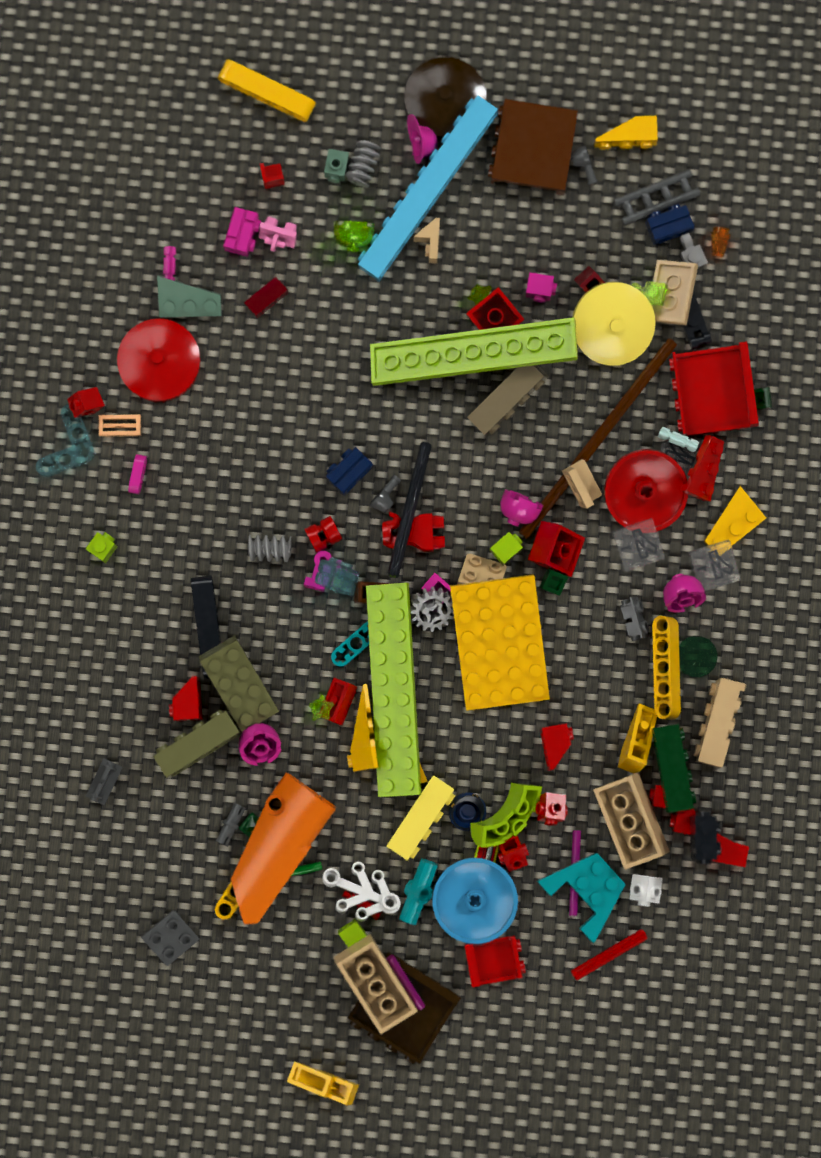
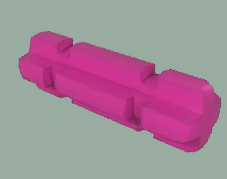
(169, 262)

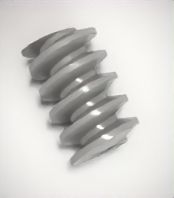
(361, 163)
(269, 548)

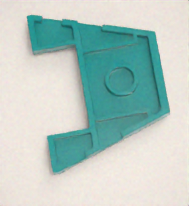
(594, 884)

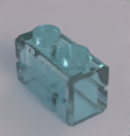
(337, 576)

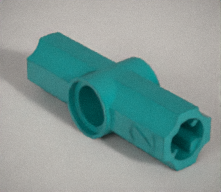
(418, 891)

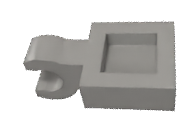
(692, 253)

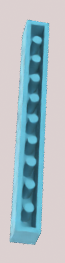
(428, 187)

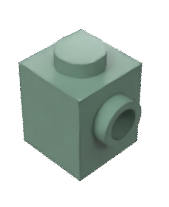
(336, 165)

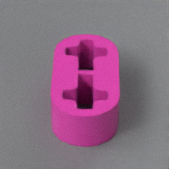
(137, 474)

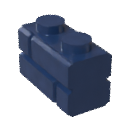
(669, 224)
(349, 470)

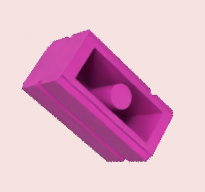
(242, 231)

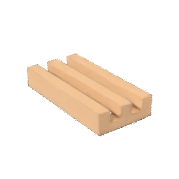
(137, 425)

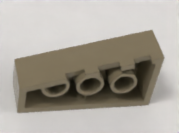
(507, 397)

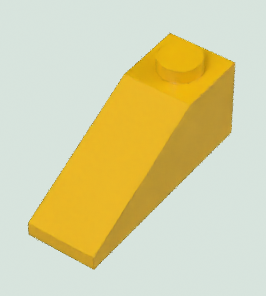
(638, 740)

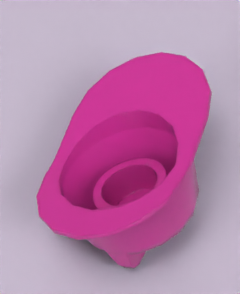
(422, 139)

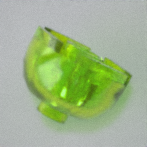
(353, 234)

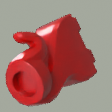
(421, 532)

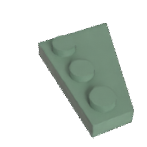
(183, 300)

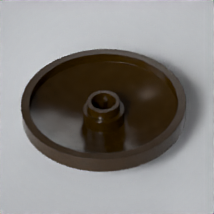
(441, 91)

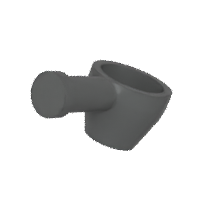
(582, 159)
(382, 501)

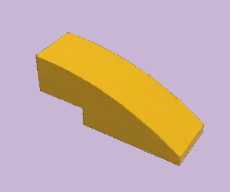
(323, 1083)

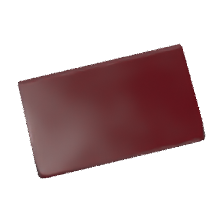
(266, 297)

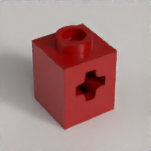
(85, 402)

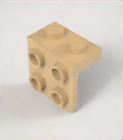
(480, 569)

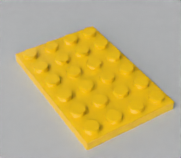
(499, 642)

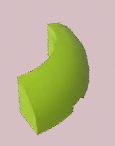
(510, 818)

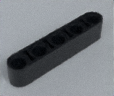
(205, 614)

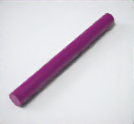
(576, 843)

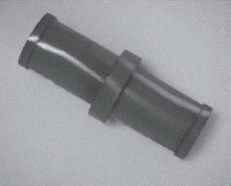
(230, 824)

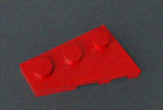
(704, 473)

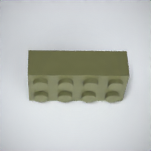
(238, 683)
(196, 745)

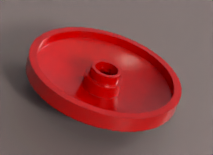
(158, 360)
(645, 487)

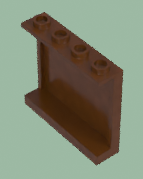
(533, 145)

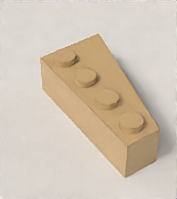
(719, 722)

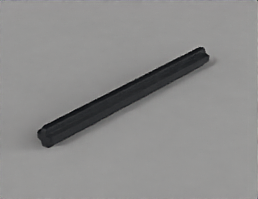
(409, 510)

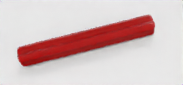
(609, 954)

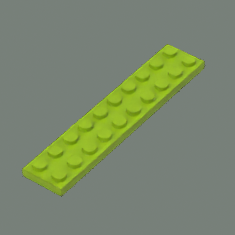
(474, 351)
(393, 689)

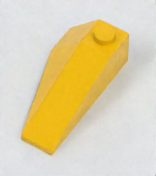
(363, 746)

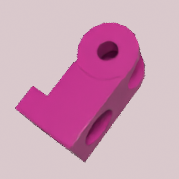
(309, 582)

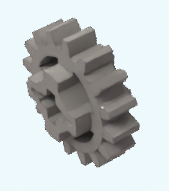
(432, 609)

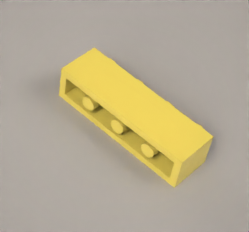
(420, 818)

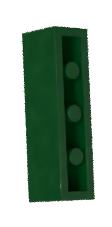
(673, 769)

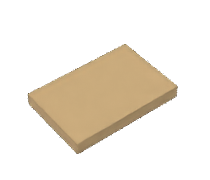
(680, 280)

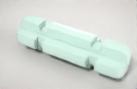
(678, 439)

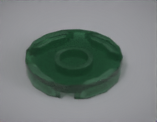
(697, 656)

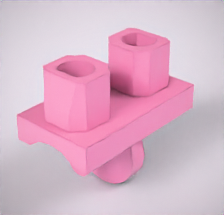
(278, 236)

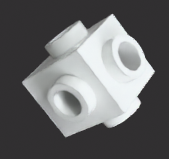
(645, 889)

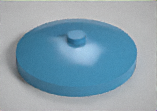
(475, 900)

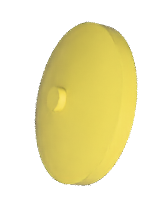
(614, 323)

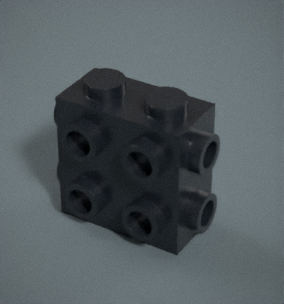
(704, 837)

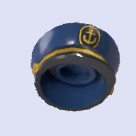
(467, 809)

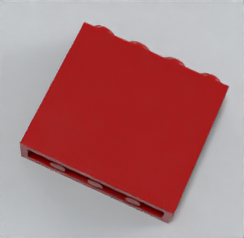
(714, 390)

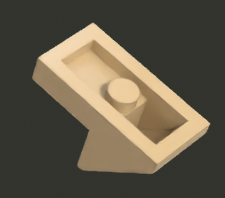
(430, 235)

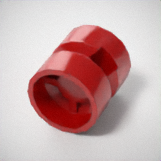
(330, 531)

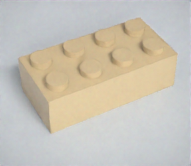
(631, 821)
(375, 984)

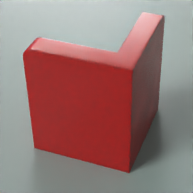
(272, 175)

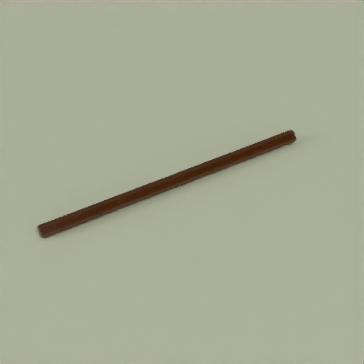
(603, 431)

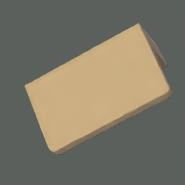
(582, 483)

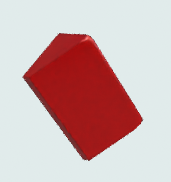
(341, 694)

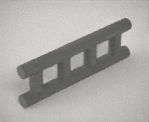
(663, 186)

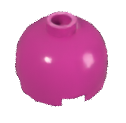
(519, 508)
(683, 592)
(259, 744)

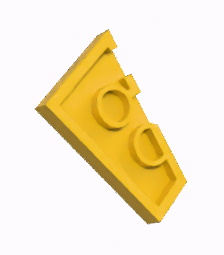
(736, 520)

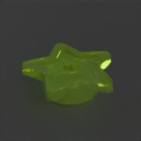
(476, 291)
(317, 704)

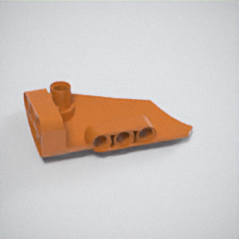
(278, 845)

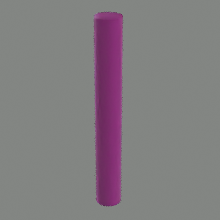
(405, 982)

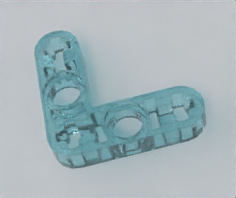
(74, 451)

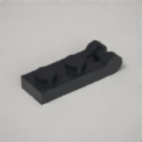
(694, 324)

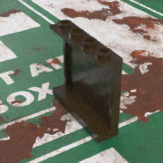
(419, 1030)

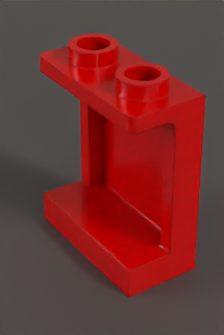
(494, 961)

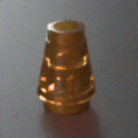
(719, 241)

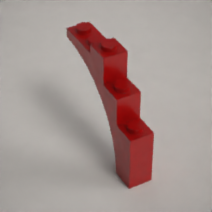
(731, 852)

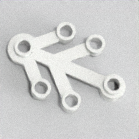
(363, 892)

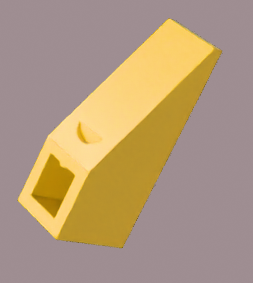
(635, 132)

